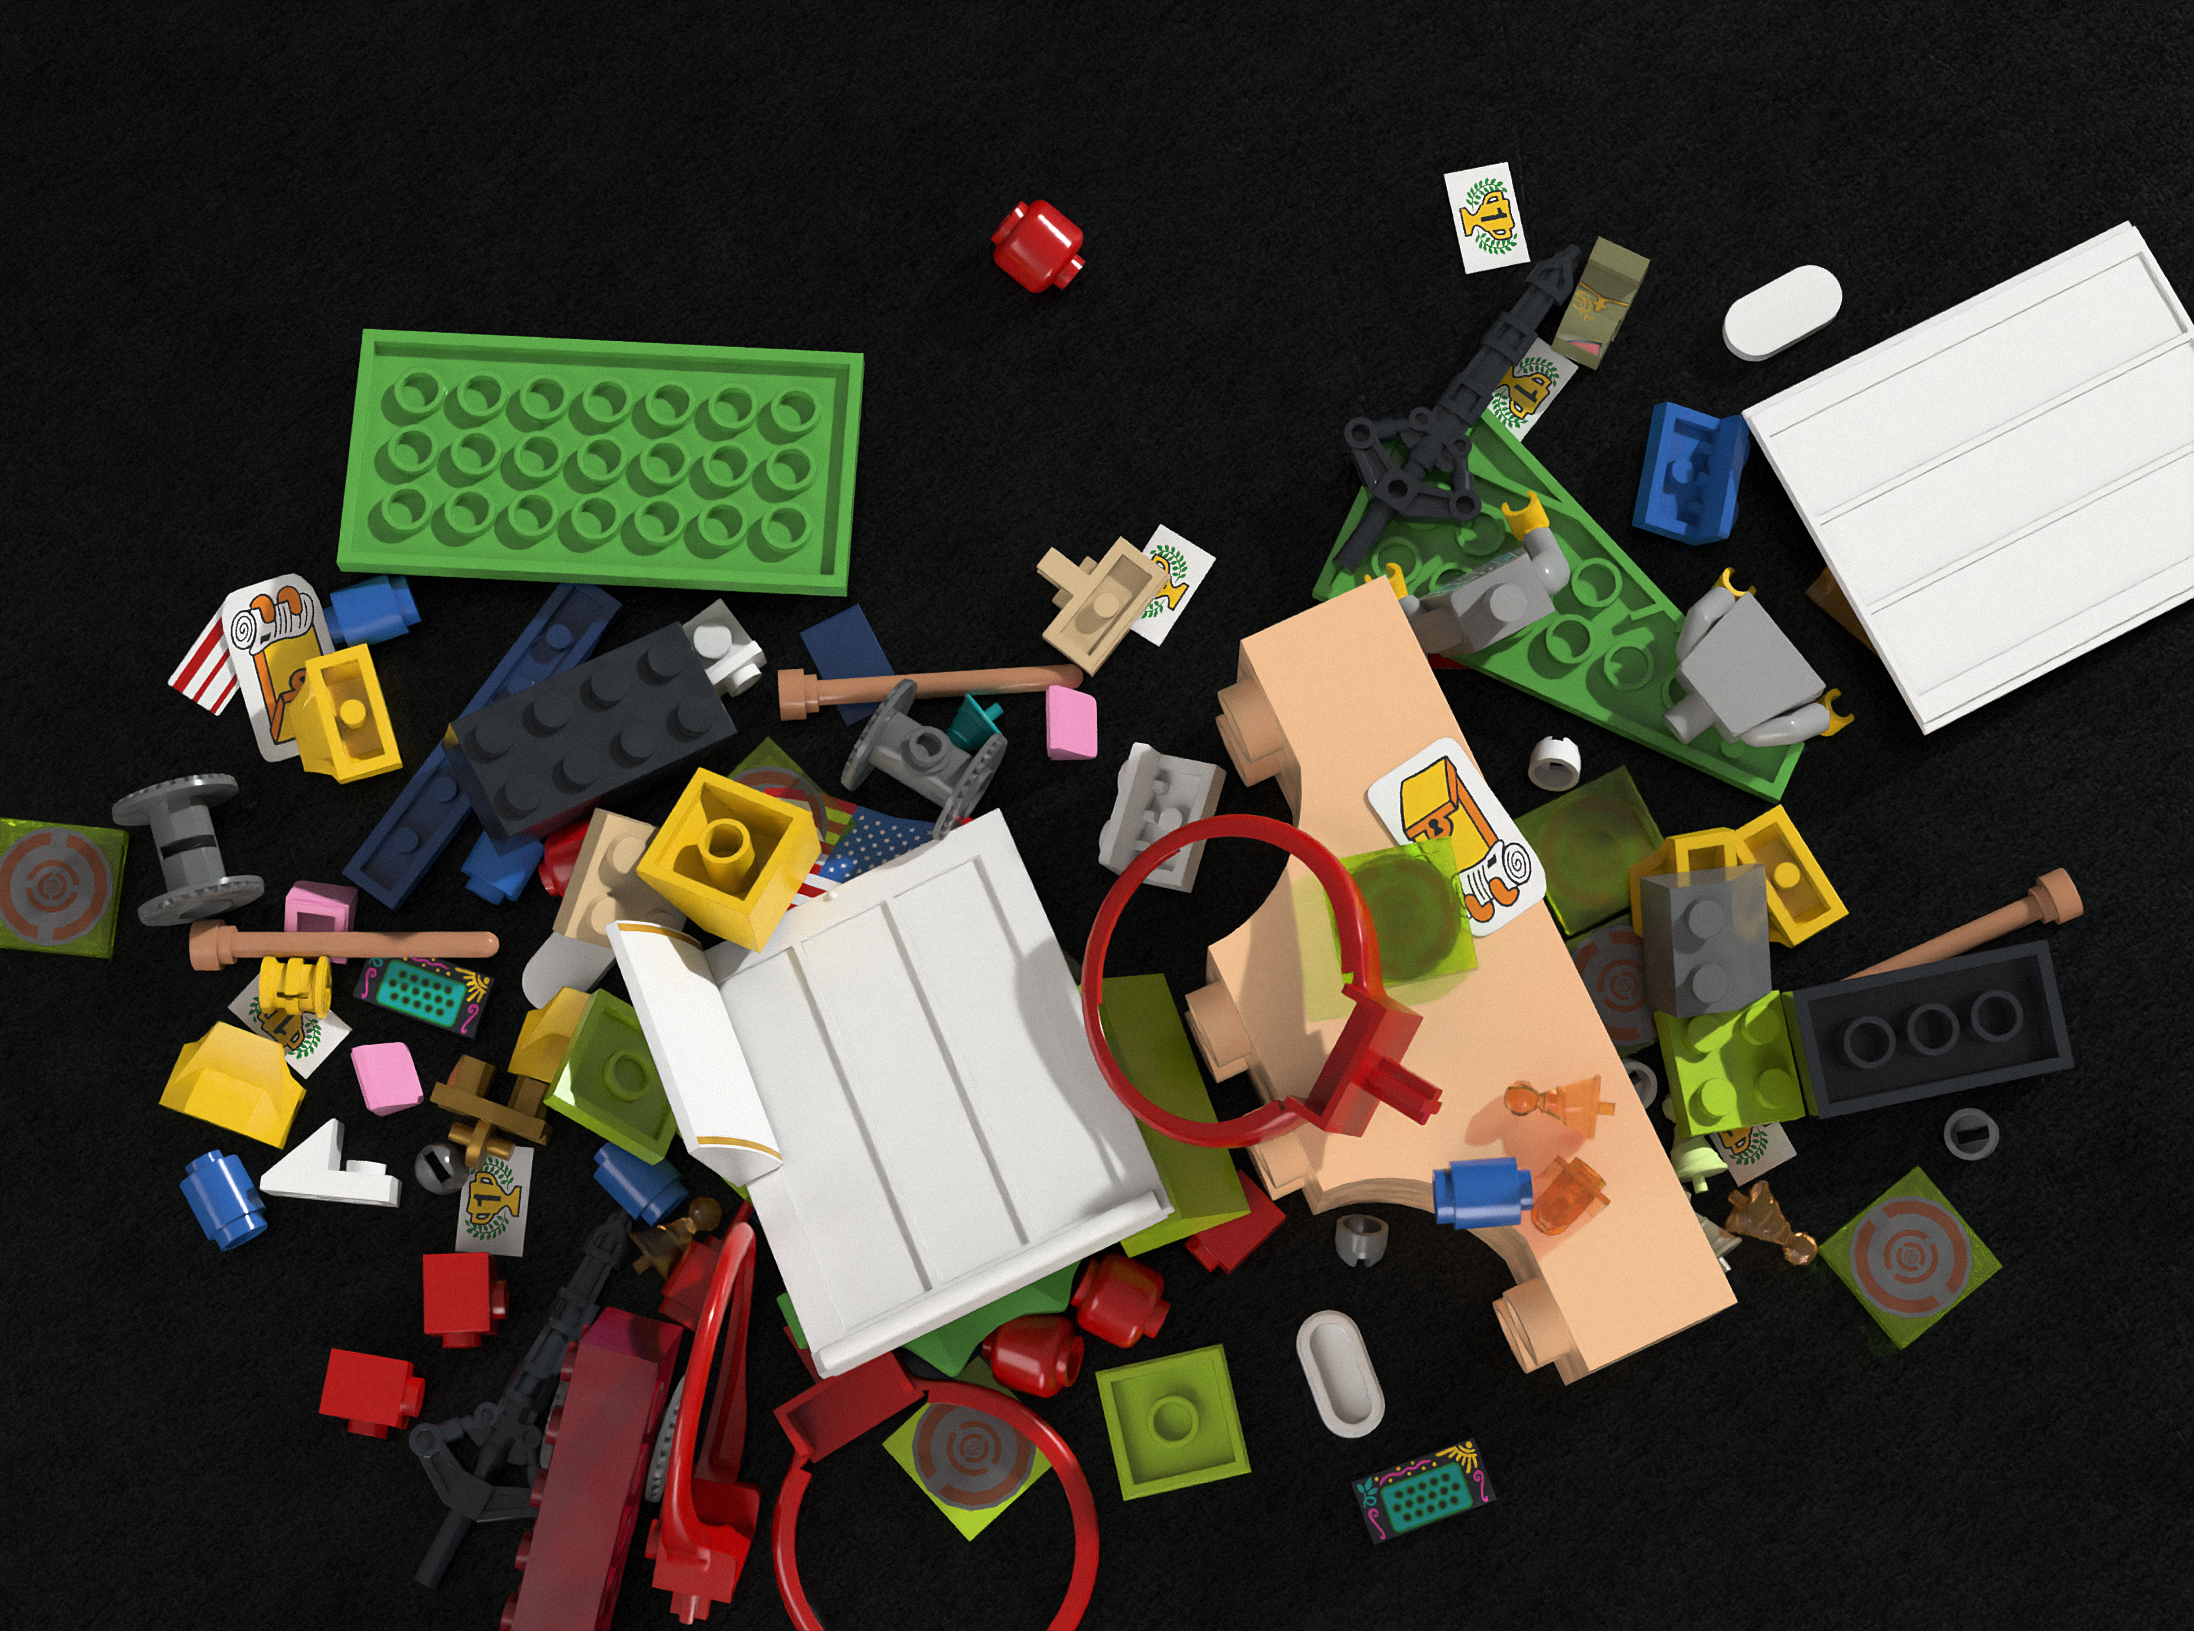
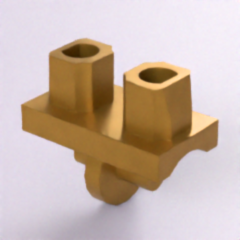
(467, 1096)

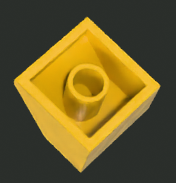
(731, 858)

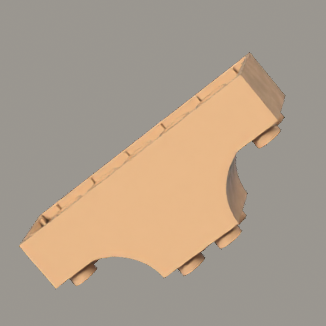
(1329, 712)

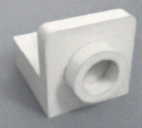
(725, 650)

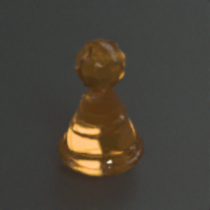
(1571, 1104)
(1760, 1217)
(666, 1243)

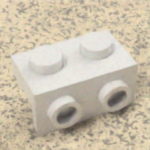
(1153, 800)

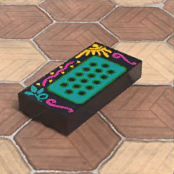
(428, 992)
(1423, 1491)

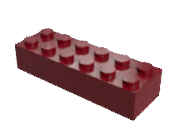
(594, 1475)

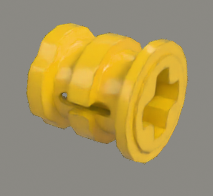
(295, 986)

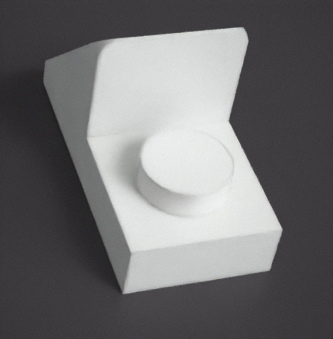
(314, 1173)

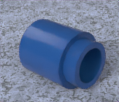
(372, 611)
(501, 876)
(638, 1186)
(1481, 1193)
(224, 1199)

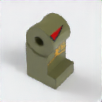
(1600, 303)

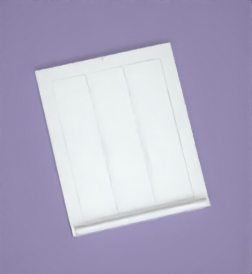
(2004, 474)
(928, 1098)

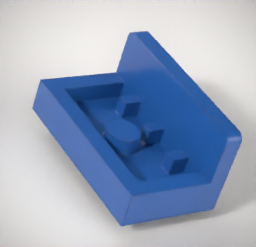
(1691, 475)

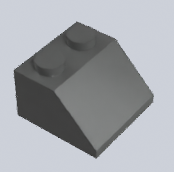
(1706, 939)

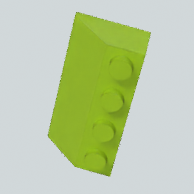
(1158, 1061)

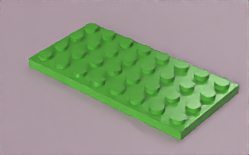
(602, 462)

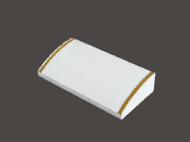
(695, 1050)

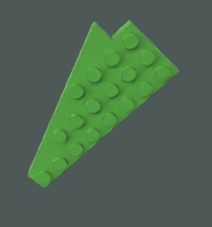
(1612, 629)

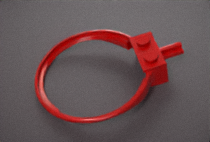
(1368, 1051)
(870, 1393)
(705, 1510)

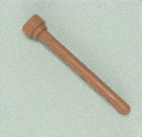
(804, 693)
(2049, 900)
(215, 944)

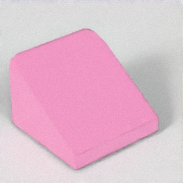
(1070, 724)
(320, 909)
(387, 1077)

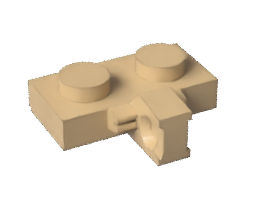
(1099, 601)

